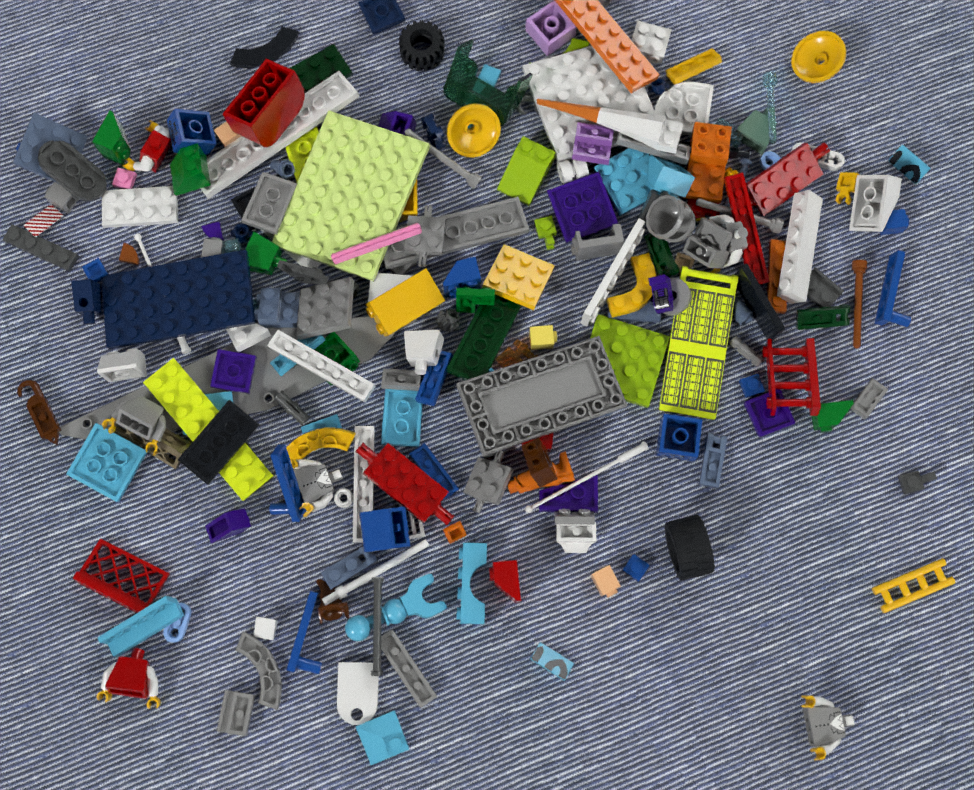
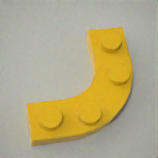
(641, 293)

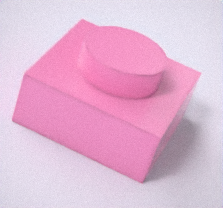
(124, 179)

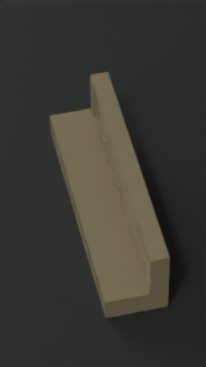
(169, 443)

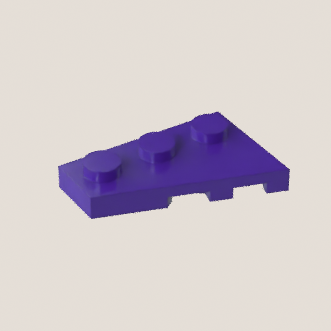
(579, 497)

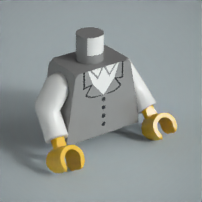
(738, 240)
(315, 483)
(824, 725)

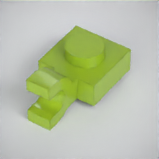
(546, 229)

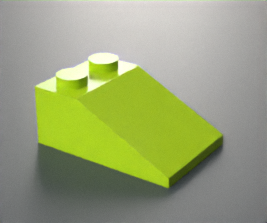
(526, 170)

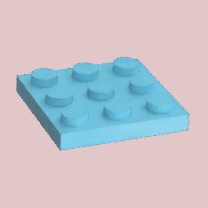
(626, 179)
(107, 462)

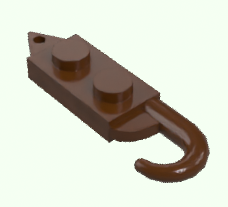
(41, 412)

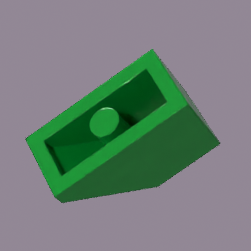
(831, 415)

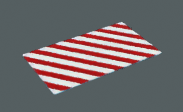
(43, 220)

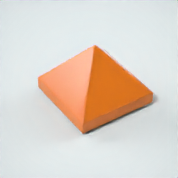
(454, 532)

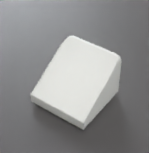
(265, 628)

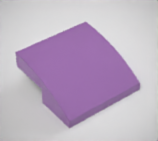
(592, 143)

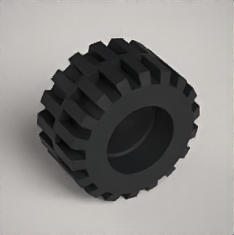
(421, 33)

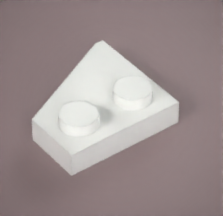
(248, 335)

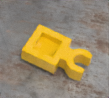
(846, 185)

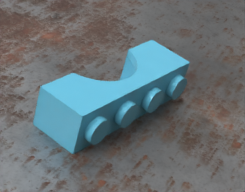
(471, 610)

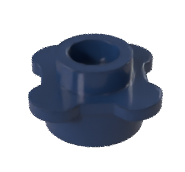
(658, 86)
(241, 228)

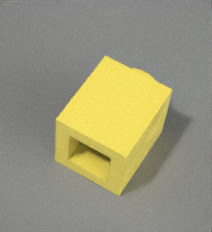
(542, 337)

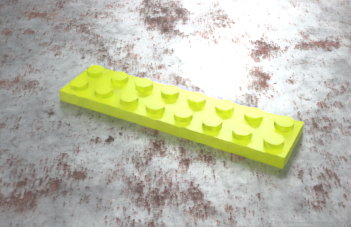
(193, 413)

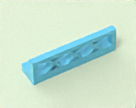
(142, 625)

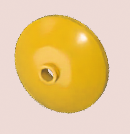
(816, 48)
(480, 137)

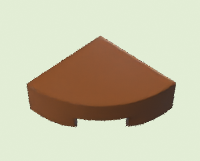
(129, 255)

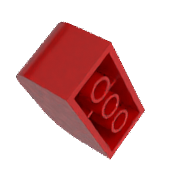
(266, 104)

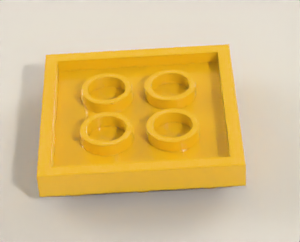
(518, 276)

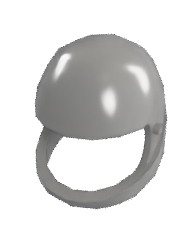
(670, 219)

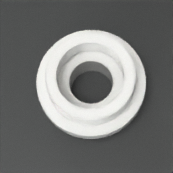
(337, 498)

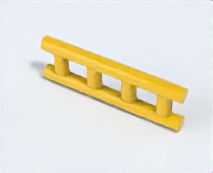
(919, 575)

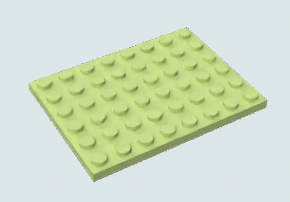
(350, 192)

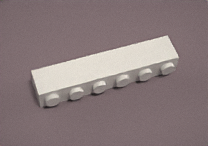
(800, 247)

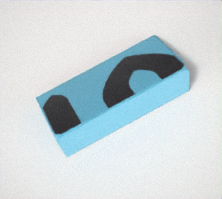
(909, 164)
(552, 661)

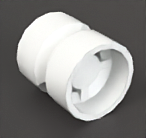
(572, 170)

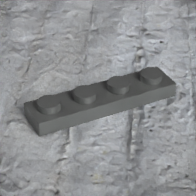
(40, 248)

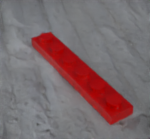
(742, 211)

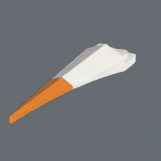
(646, 128)

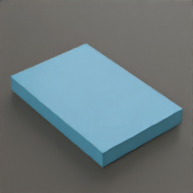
(401, 418)

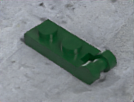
(661, 256)
(822, 317)

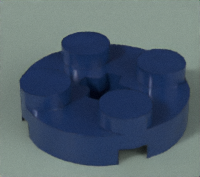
(434, 133)

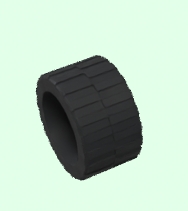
(689, 547)

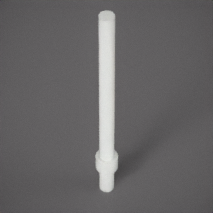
(341, 591)

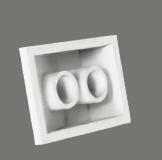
(874, 202)

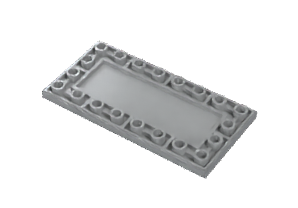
(541, 396)

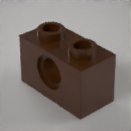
(539, 462)

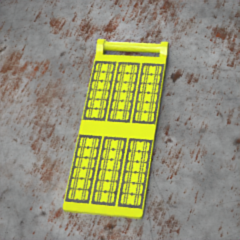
(698, 347)

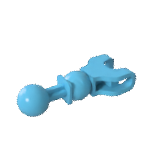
(397, 610)

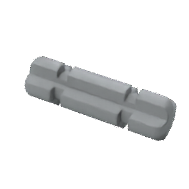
(746, 351)

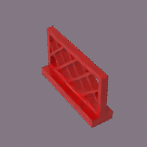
(108, 590)

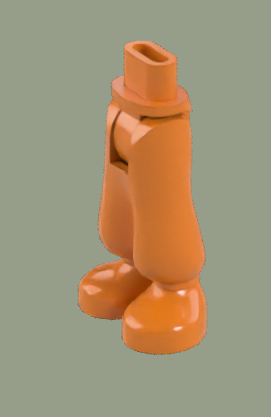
(525, 482)

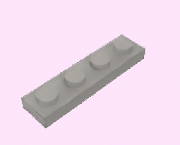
(681, 156)
(407, 669)

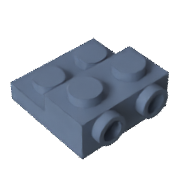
(277, 308)

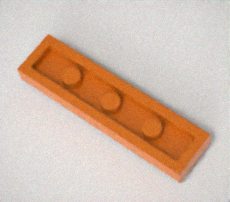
(775, 260)

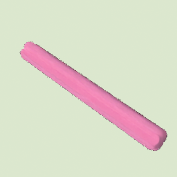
(376, 243)

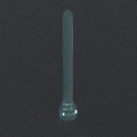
(770, 81)

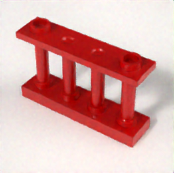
(808, 367)

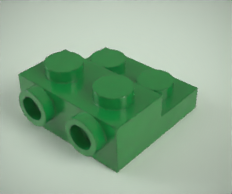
(339, 352)

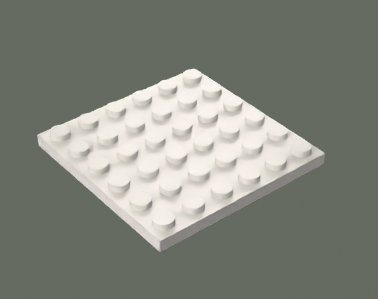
(583, 80)

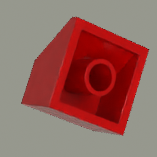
(506, 578)

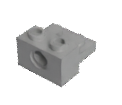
(709, 244)

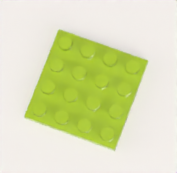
(634, 356)

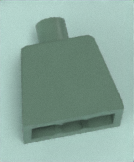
(755, 131)

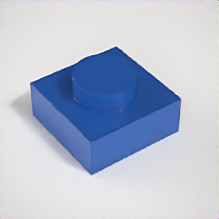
(95, 270)
(751, 385)
(635, 567)

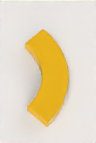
(320, 438)

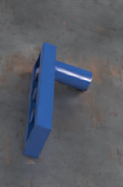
(888, 294)
(288, 486)
(295, 660)

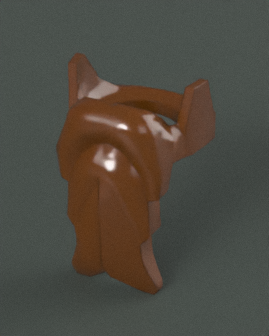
(333, 610)

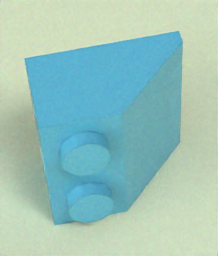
(669, 177)

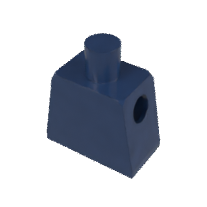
(87, 299)

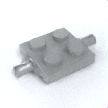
(430, 240)
(488, 481)

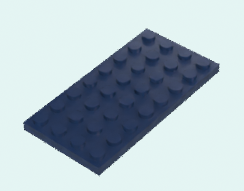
(177, 299)

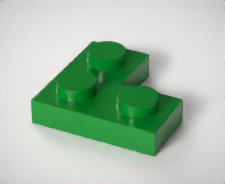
(468, 298)

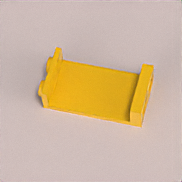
(404, 303)

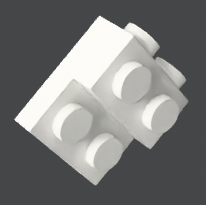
(651, 41)

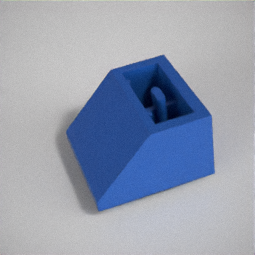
(463, 274)
(384, 529)

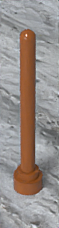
(859, 268)

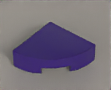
(213, 230)

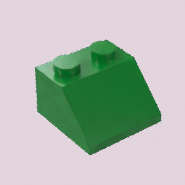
(189, 170)

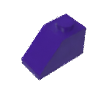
(228, 525)

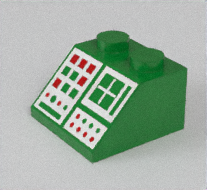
(112, 140)

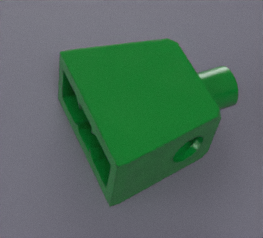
(263, 254)

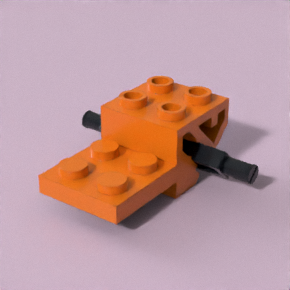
(708, 160)

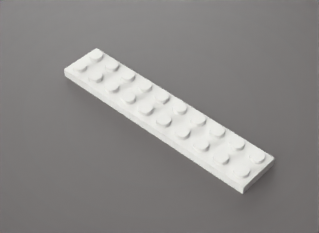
(245, 154)

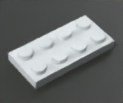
(139, 207)

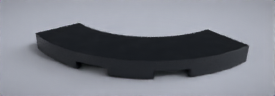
(272, 50)

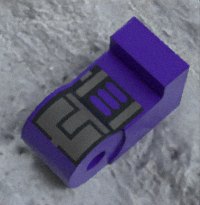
(662, 293)

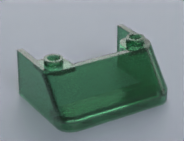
(465, 88)

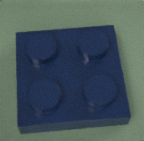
(381, 14)

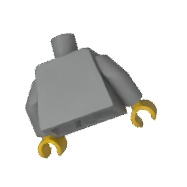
(141, 418)

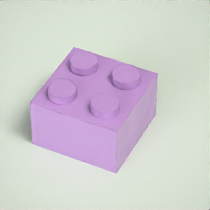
(550, 28)

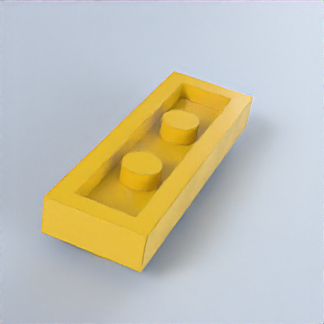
(693, 66)

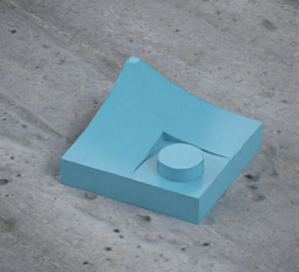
(382, 737)

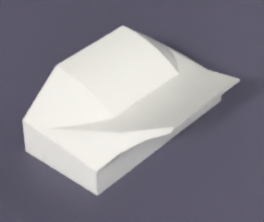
(575, 537)

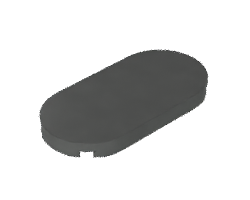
(72, 170)

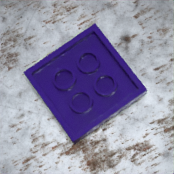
(582, 207)

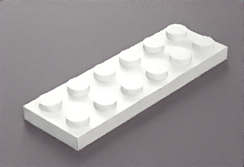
(613, 273)

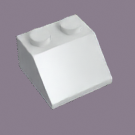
(123, 365)

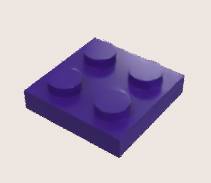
(233, 371)
(760, 415)

